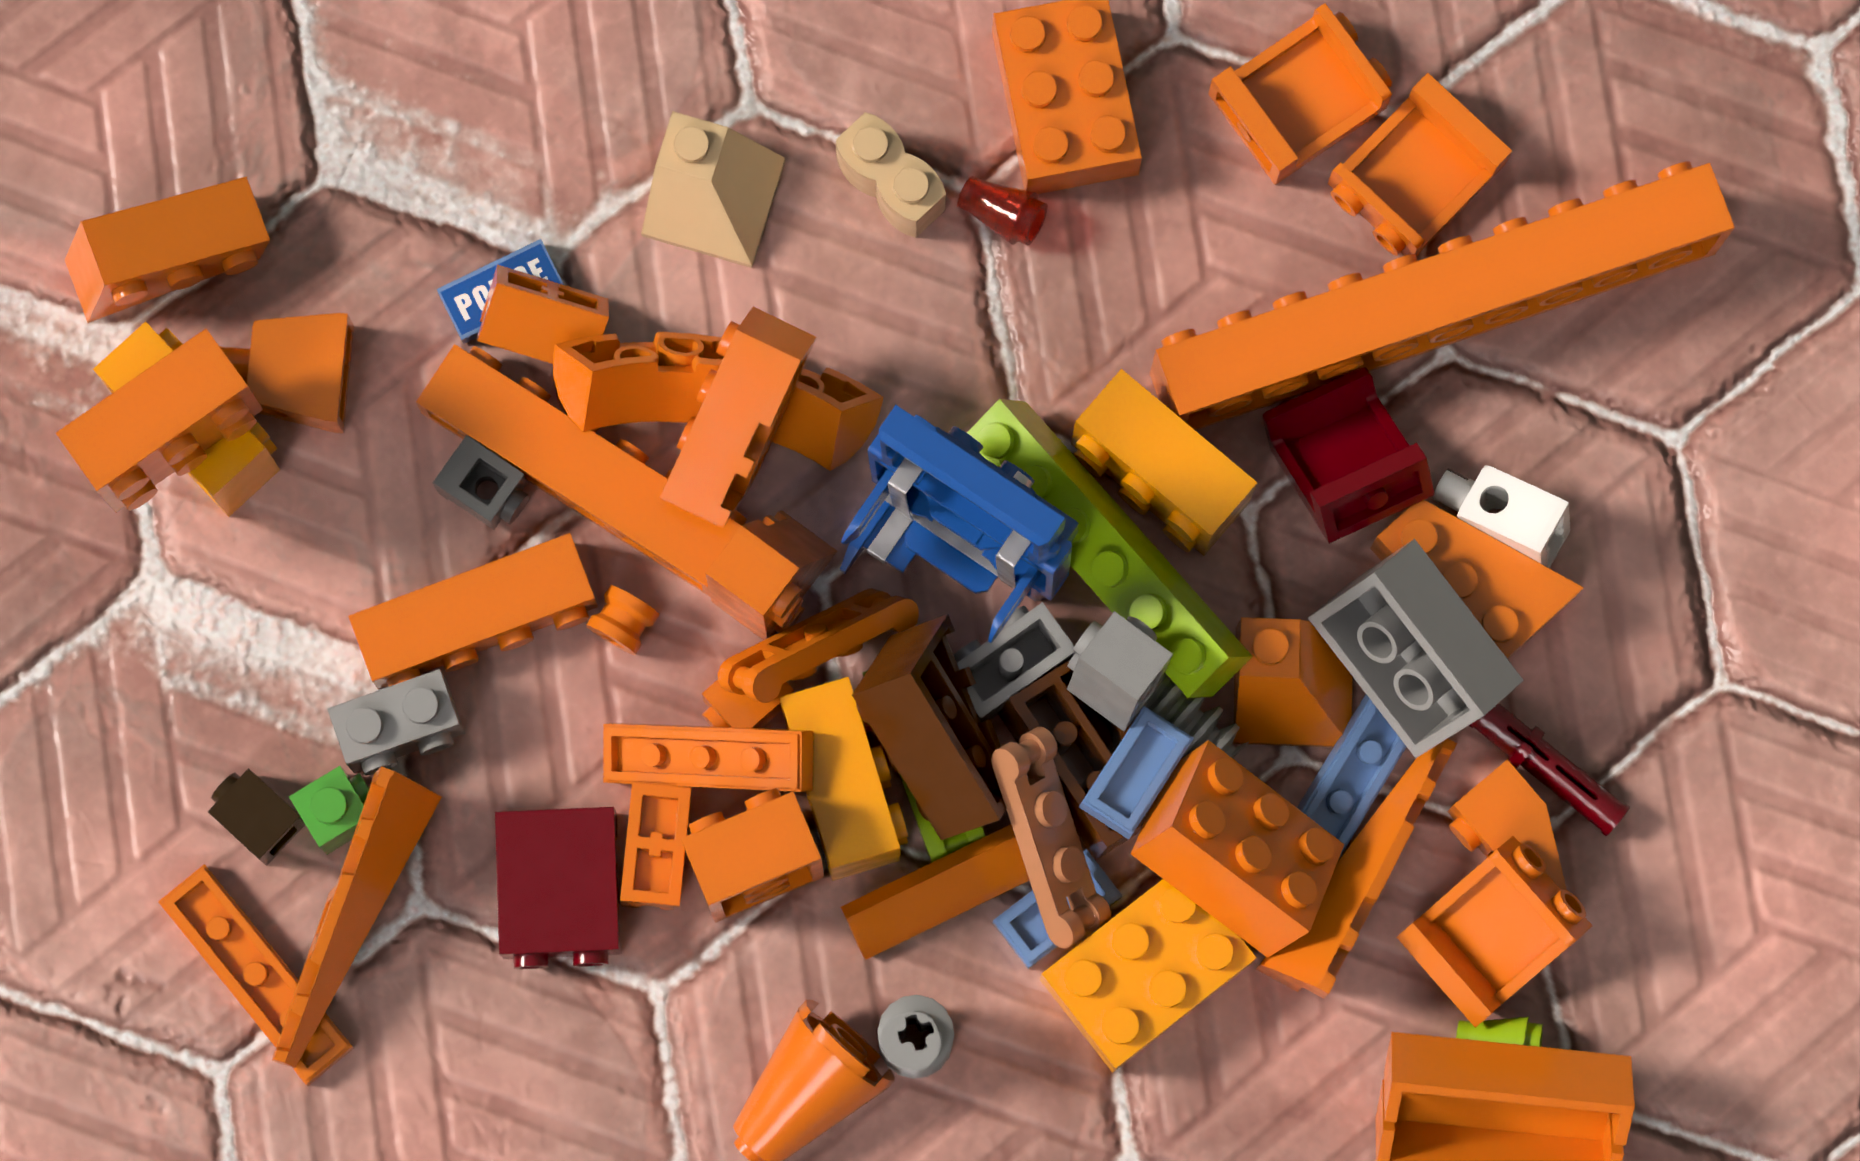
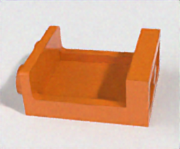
(1302, 94)
(1418, 169)
(1495, 930)

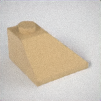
(711, 190)

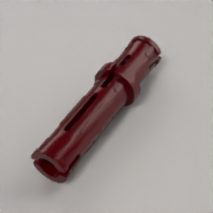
(1551, 768)

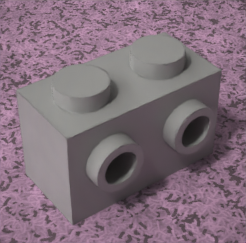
(1019, 656)
(1117, 668)
(396, 723)

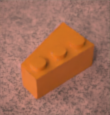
(165, 246)
(737, 415)
(767, 573)
(1497, 583)

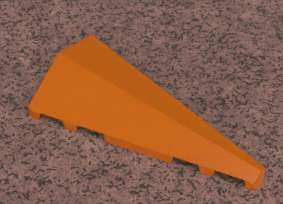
(380, 848)
(1358, 881)

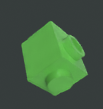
(331, 807)

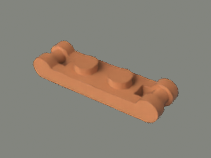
(1048, 838)

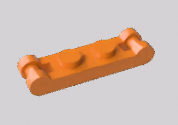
(803, 647)

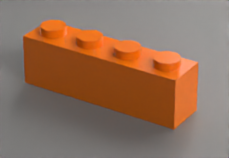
(474, 612)

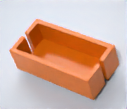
(1501, 1102)

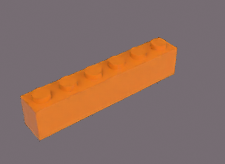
(574, 466)

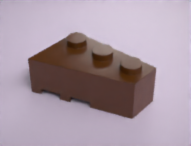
(931, 729)
(1083, 745)

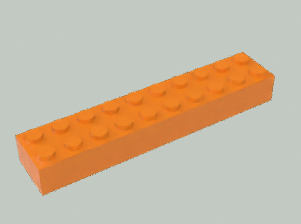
(1442, 297)

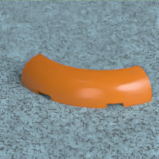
(660, 381)

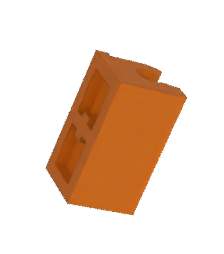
(535, 314)
(654, 846)

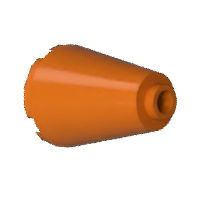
(808, 1086)

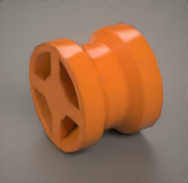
(622, 620)

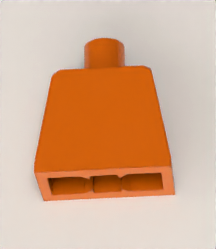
(299, 368)

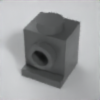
(468, 469)

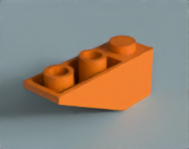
(1504, 808)

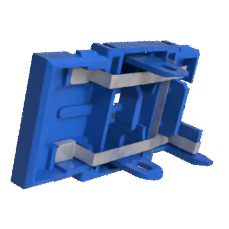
(959, 515)

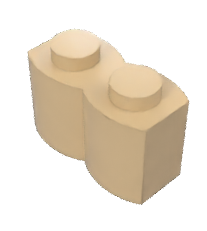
(903, 184)

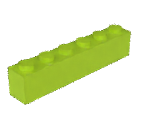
(1114, 552)

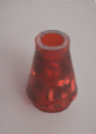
(1004, 209)

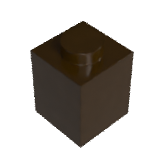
(255, 815)

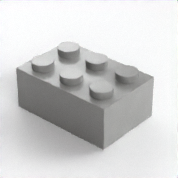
(1415, 649)

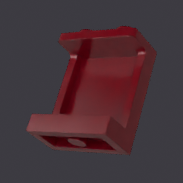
(1346, 455)
(557, 886)

